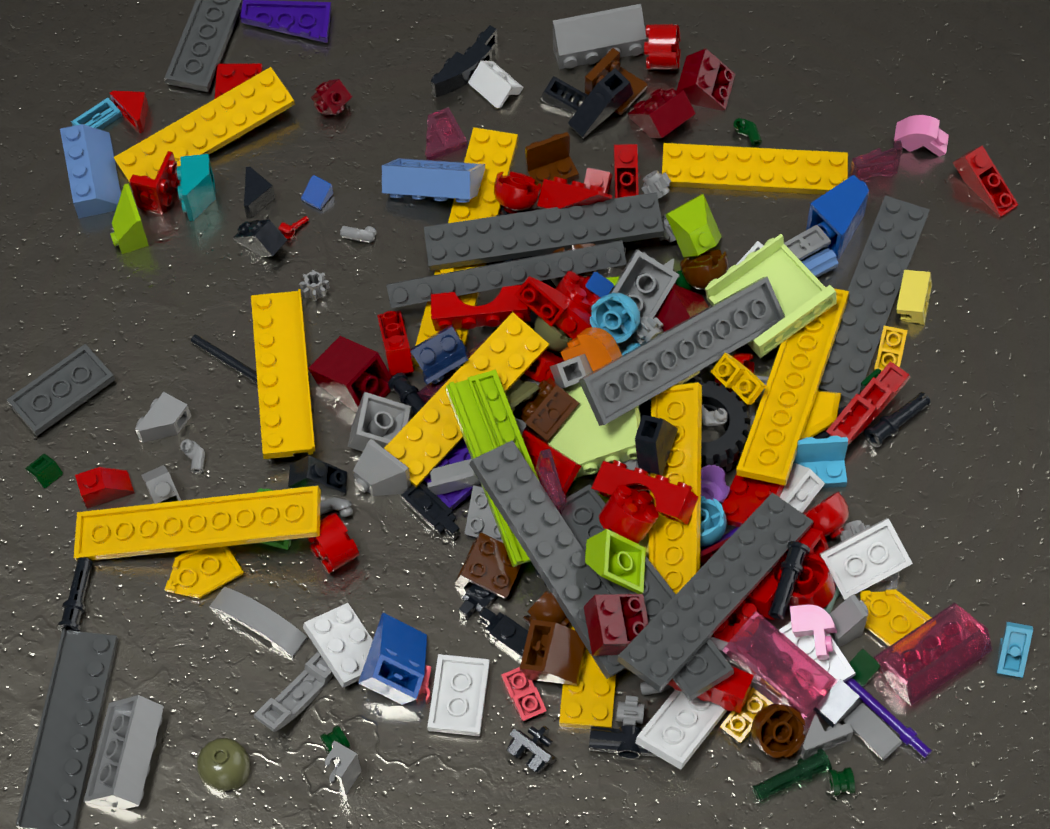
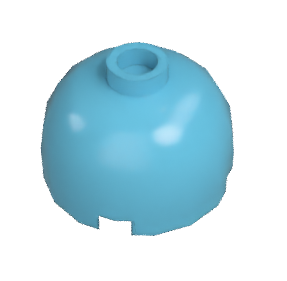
(616, 315)
(712, 522)

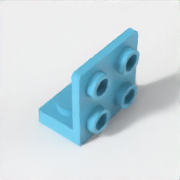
(824, 458)

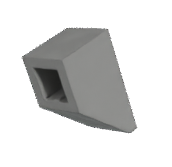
(571, 371)
(163, 419)
(160, 485)
(849, 620)

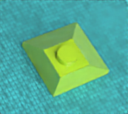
(127, 224)
(694, 227)
(617, 559)

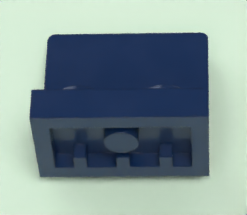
(440, 354)

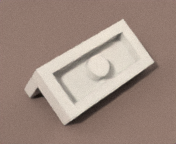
(494, 83)
(801, 487)

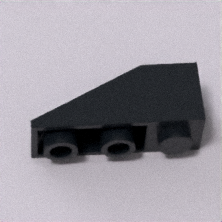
(601, 103)

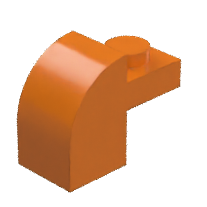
(596, 345)

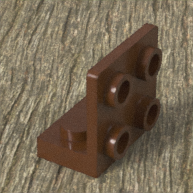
(606, 65)
(550, 159)
(547, 408)
(488, 566)

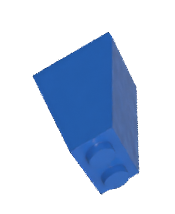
(840, 212)

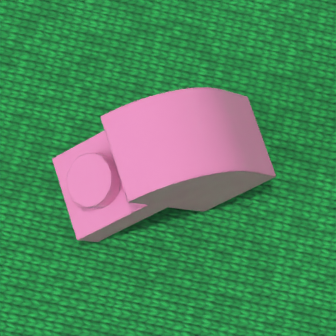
(921, 131)
(815, 621)

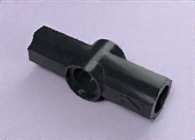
(617, 741)

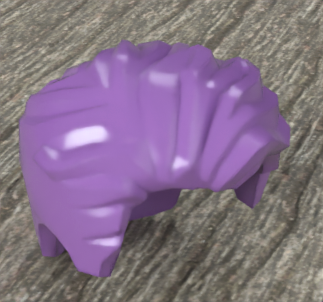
(713, 483)

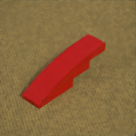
(869, 403)

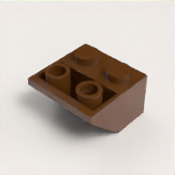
(552, 653)

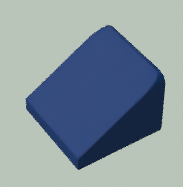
(317, 192)
(599, 284)

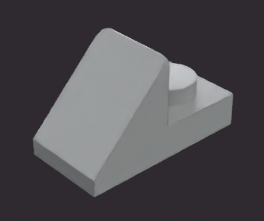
(828, 739)

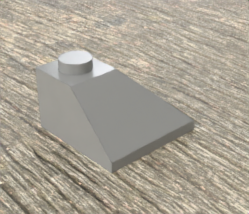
(377, 420)
(380, 472)

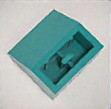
(197, 184)

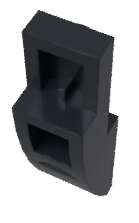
(461, 67)

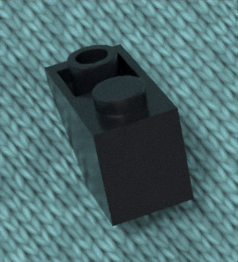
(260, 237)
(654, 443)
(315, 472)

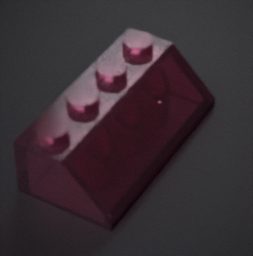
(934, 653)
(779, 665)

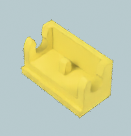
(914, 296)

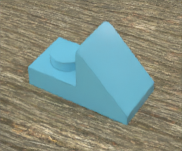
(1014, 649)

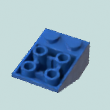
(395, 661)

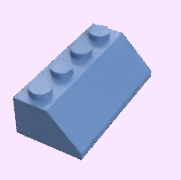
(91, 170)
(432, 179)

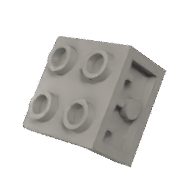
(480, 516)

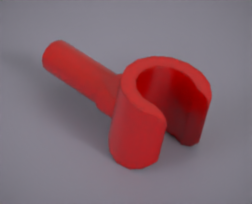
(289, 231)

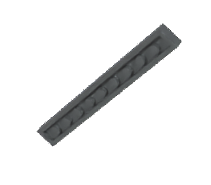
(507, 273)

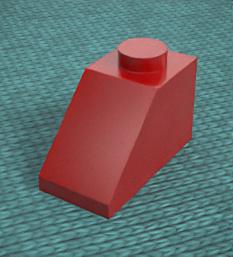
(103, 485)

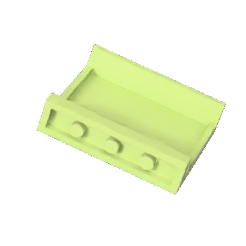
(796, 288)
(592, 444)

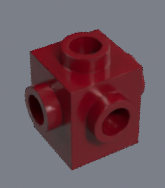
(331, 97)

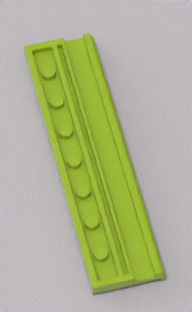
(485, 425)

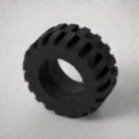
(729, 447)

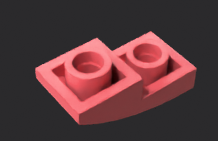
(523, 694)

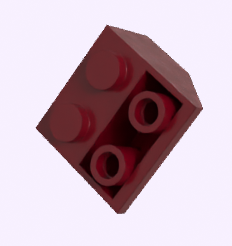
(706, 80)
(662, 112)
(614, 621)

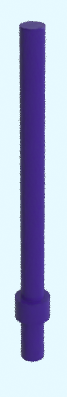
(906, 734)

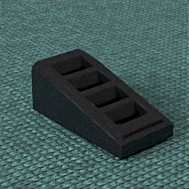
(562, 88)

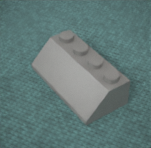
(592, 35)
(646, 284)
(124, 753)

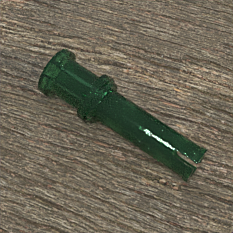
(801, 771)

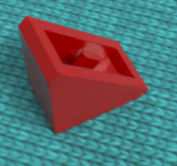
(132, 106)

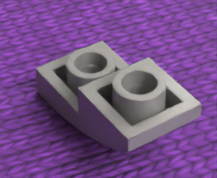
(873, 731)

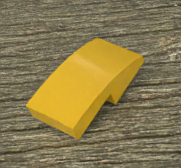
(890, 347)
(739, 378)
(739, 724)

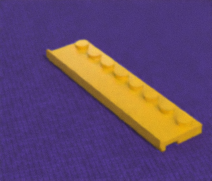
(282, 374)

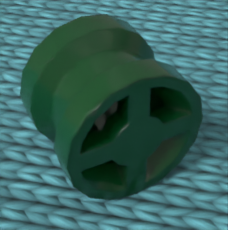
(336, 735)
(841, 781)

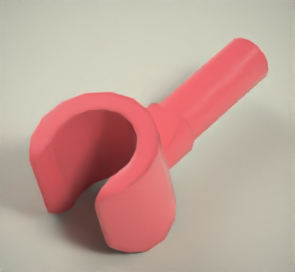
(425, 683)

